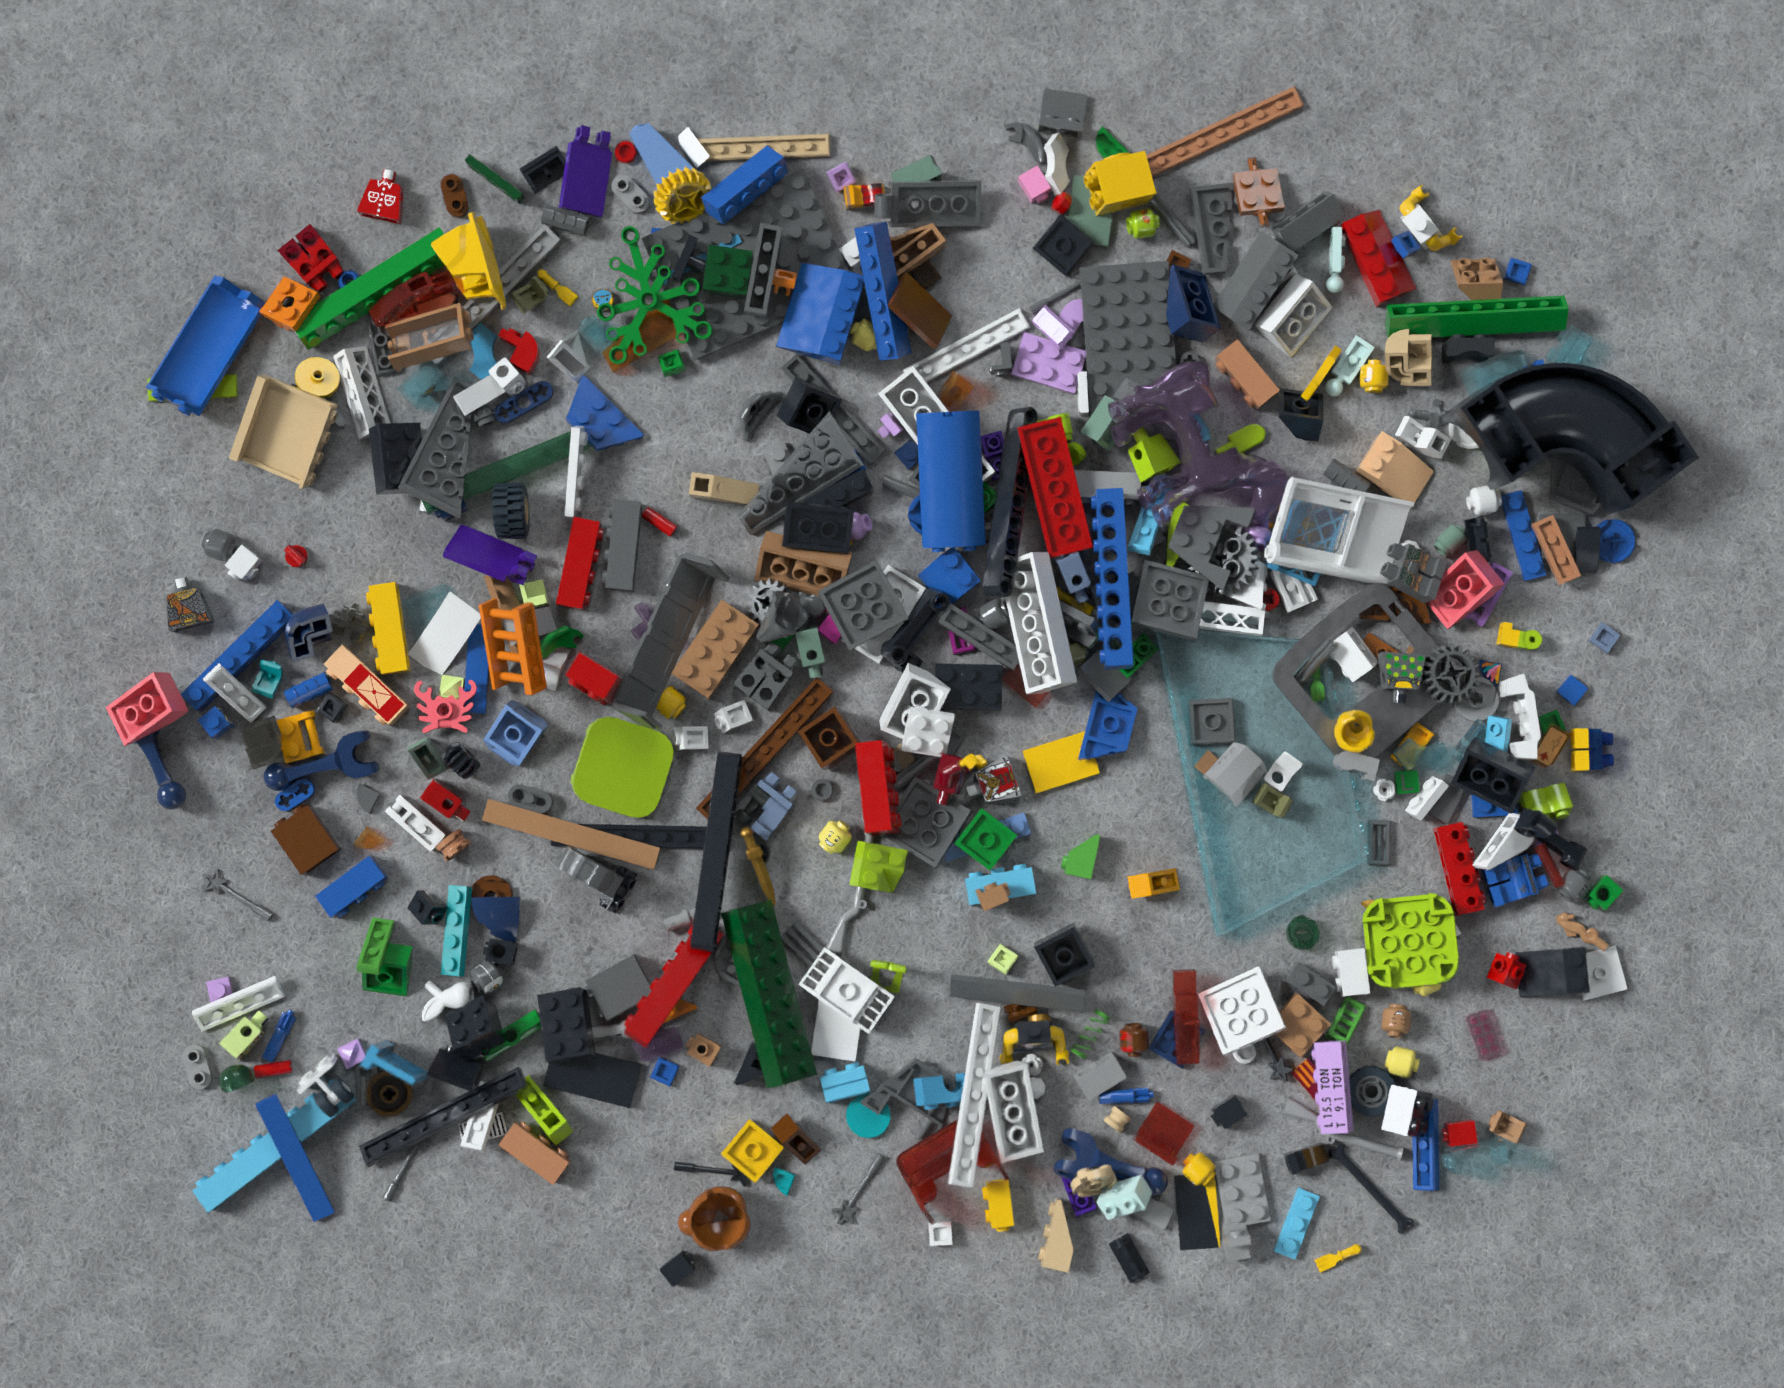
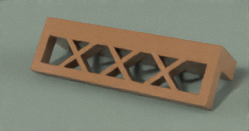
(505, 596)

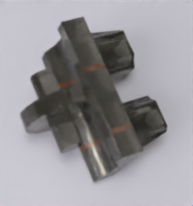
(351, 619)

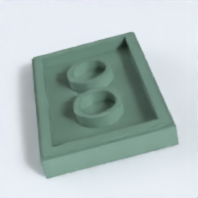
(1085, 218)

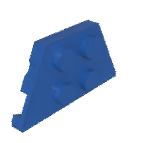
(601, 418)
(1107, 727)

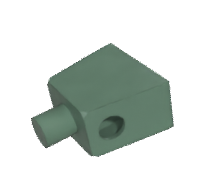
(807, 640)

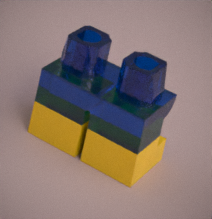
(1590, 759)

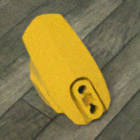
(471, 260)

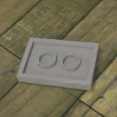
(1242, 1190)

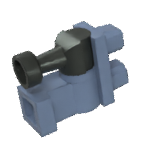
(772, 802)

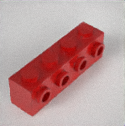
(1459, 869)

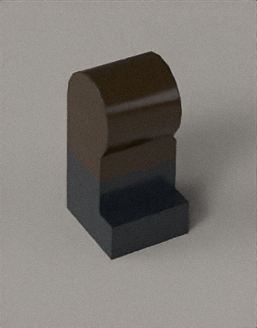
(1306, 1158)

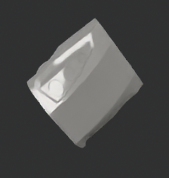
(1236, 772)

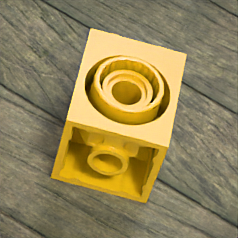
(1119, 182)

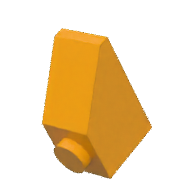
(1153, 883)

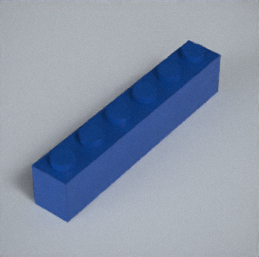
(880, 282)
(240, 653)

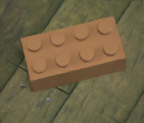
(715, 649)

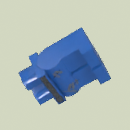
(1520, 876)

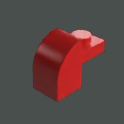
(526, 352)

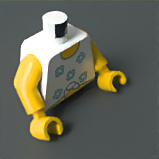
(1422, 226)

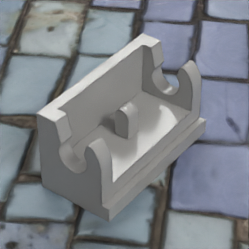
(1099, 1076)

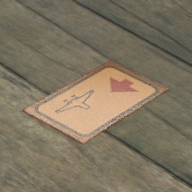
(1551, 745)

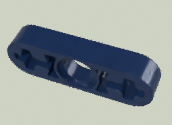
(525, 393)

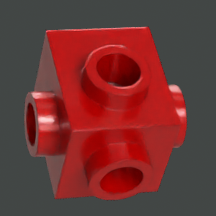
(1506, 970)

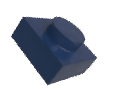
(908, 454)

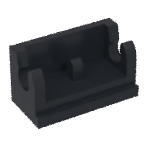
(544, 169)

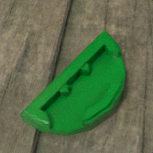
(1107, 144)

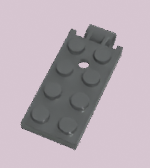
(939, 203)

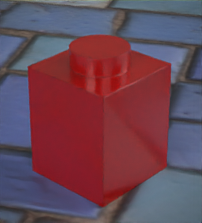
(1459, 1133)

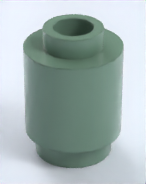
(1450, 540)

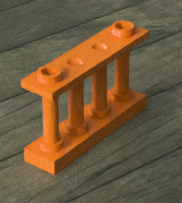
(528, 646)

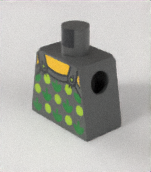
(1400, 673)

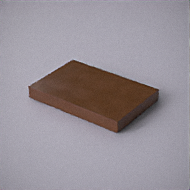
(919, 310)

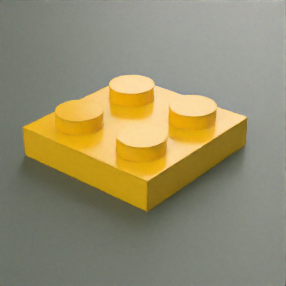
(752, 1151)

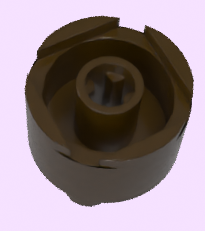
(379, 1103)

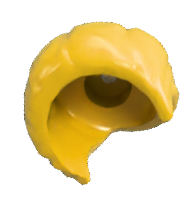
(1360, 736)

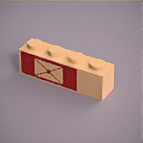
(366, 685)

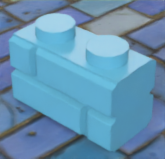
(844, 1083)

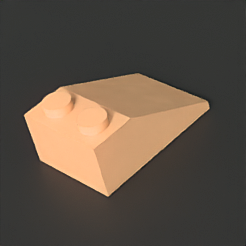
(1394, 469)

